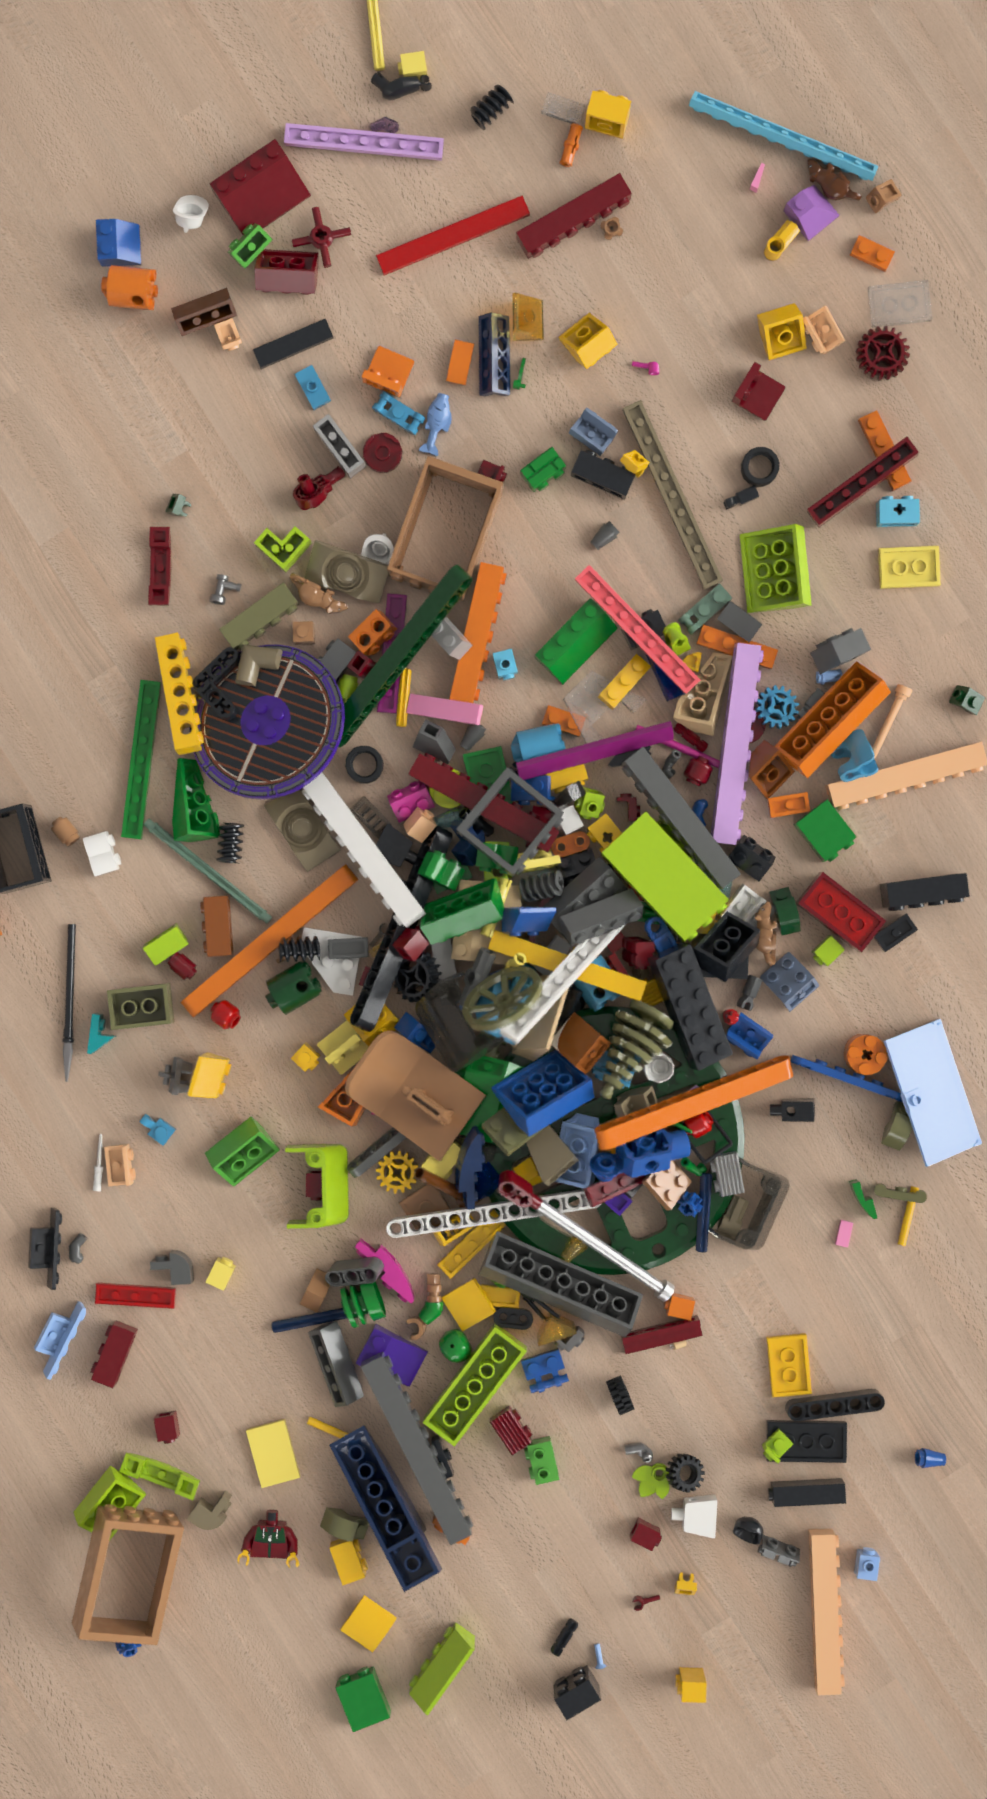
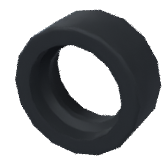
(760, 482)
(364, 779)

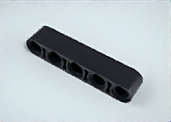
(844, 1405)

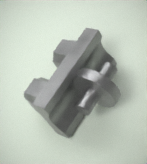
(176, 1085)

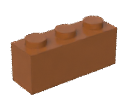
(217, 926)

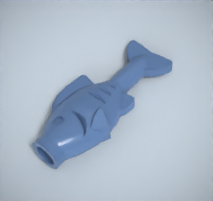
(437, 419)

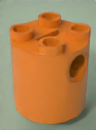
(130, 287)

